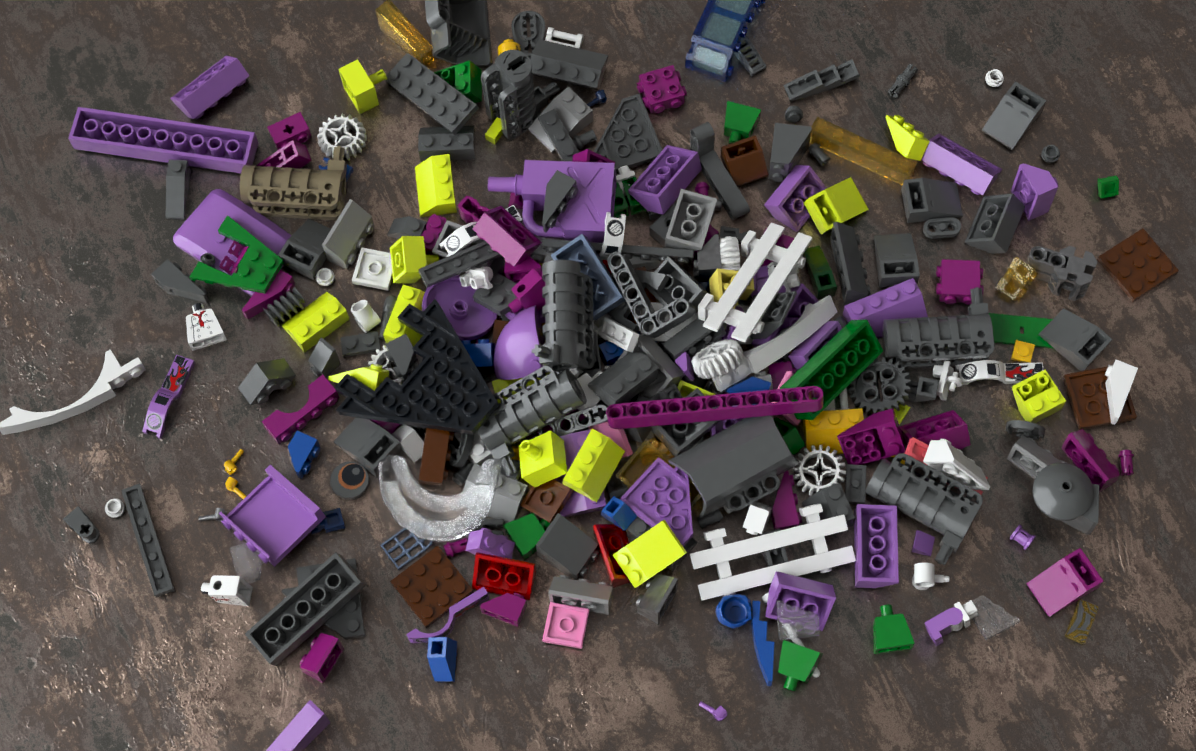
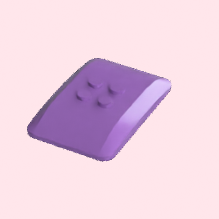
(201, 235)

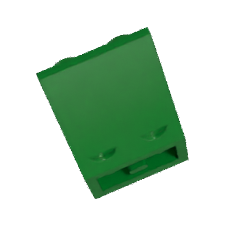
(464, 78)

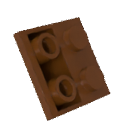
(744, 161)

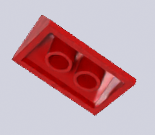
(610, 541)
(503, 575)

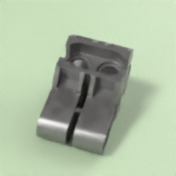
(1063, 270)

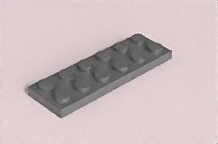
(431, 93)

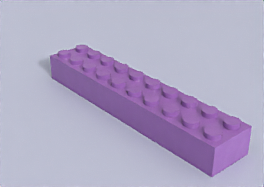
(162, 140)

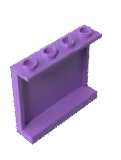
(273, 517)

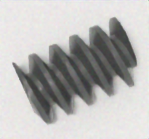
(285, 307)

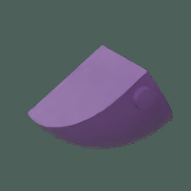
(515, 343)

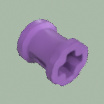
(1022, 537)

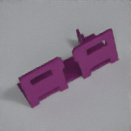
(235, 252)

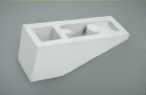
(1118, 386)

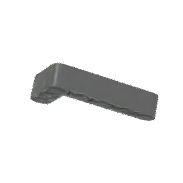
(702, 141)
(642, 300)

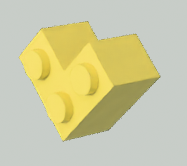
(721, 280)

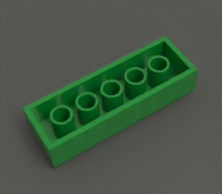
(837, 363)

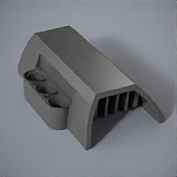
(460, 31)
(735, 462)

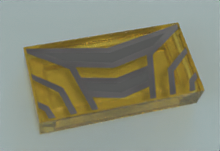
(1081, 621)

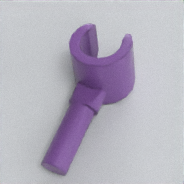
(719, 714)

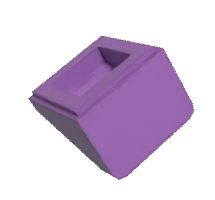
(685, 365)
(923, 543)

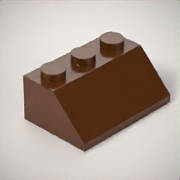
(434, 457)

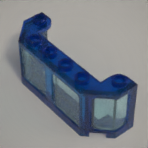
(719, 36)

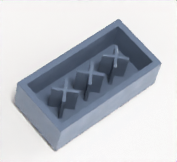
(605, 289)

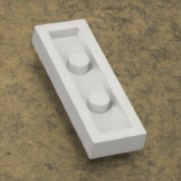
(618, 334)

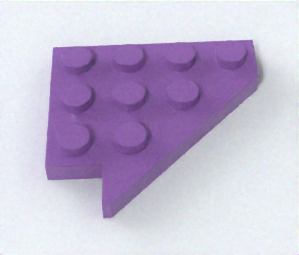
(663, 495)

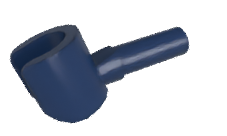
(600, 98)

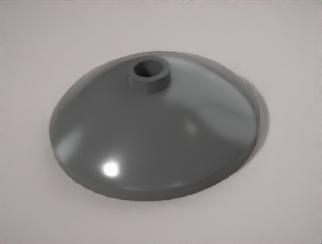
(1057, 501)

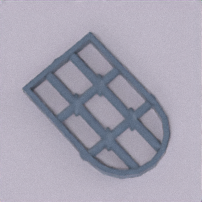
(401, 543)

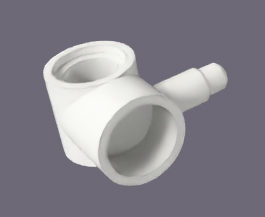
(365, 315)
(925, 576)

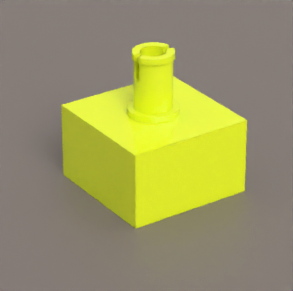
(361, 86)
(408, 257)
(542, 458)

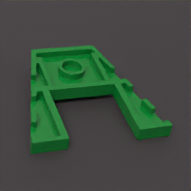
(255, 269)

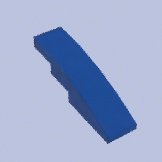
(763, 648)

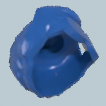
(734, 610)

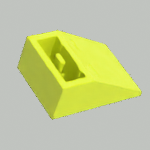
(835, 204)

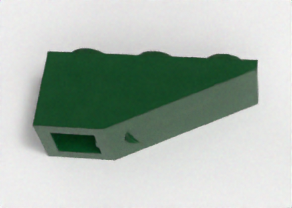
(819, 272)

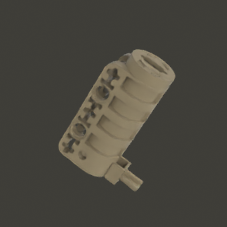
(296, 189)

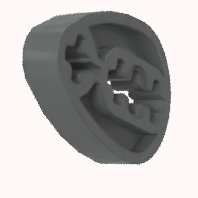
(519, 30)

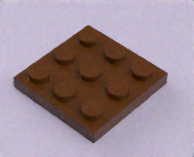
(1137, 265)
(1090, 400)
(431, 586)

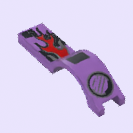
(164, 397)
(455, 611)

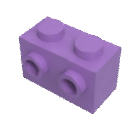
(488, 543)

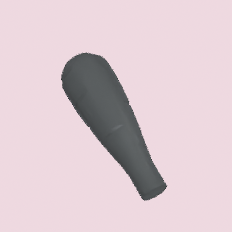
(387, 310)

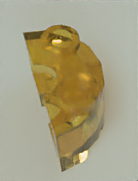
(1016, 279)

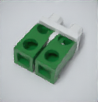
(624, 181)

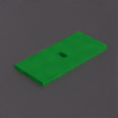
(1007, 329)

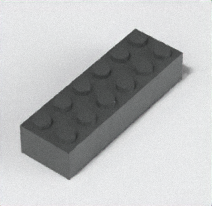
(305, 609)

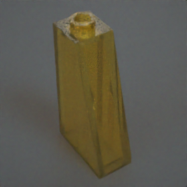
(403, 33)

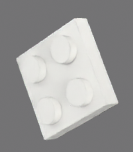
(373, 269)

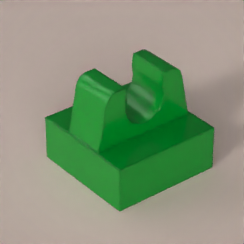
(1108, 186)

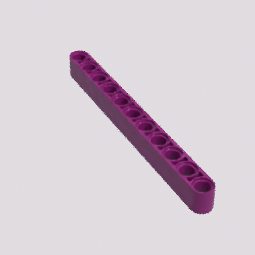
(722, 401)

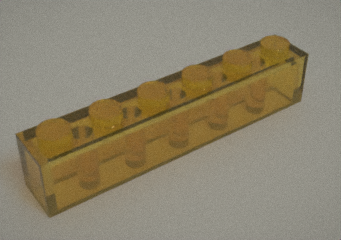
(862, 151)

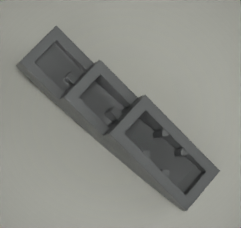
(821, 81)

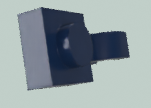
(332, 521)

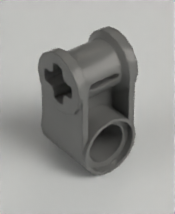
(80, 523)

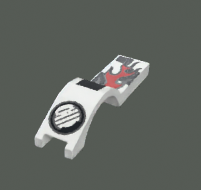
(465, 235)
(613, 237)
(991, 369)

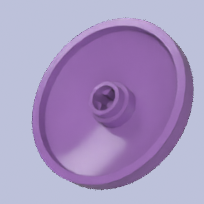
(457, 302)

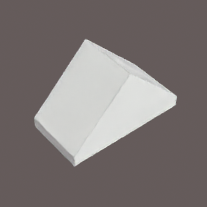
(410, 442)

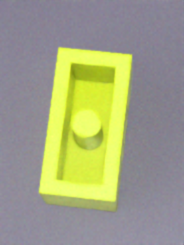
(494, 132)

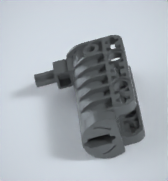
(511, 93)

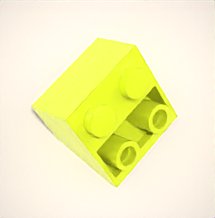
(1038, 397)

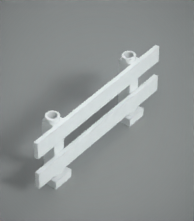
(756, 252)
(813, 530)

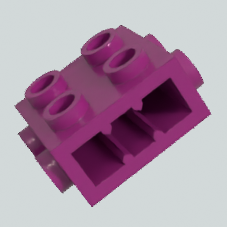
(661, 89)
(957, 279)

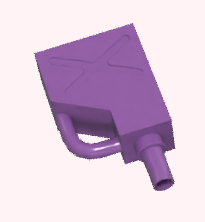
(584, 212)

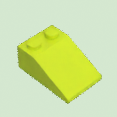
(649, 553)

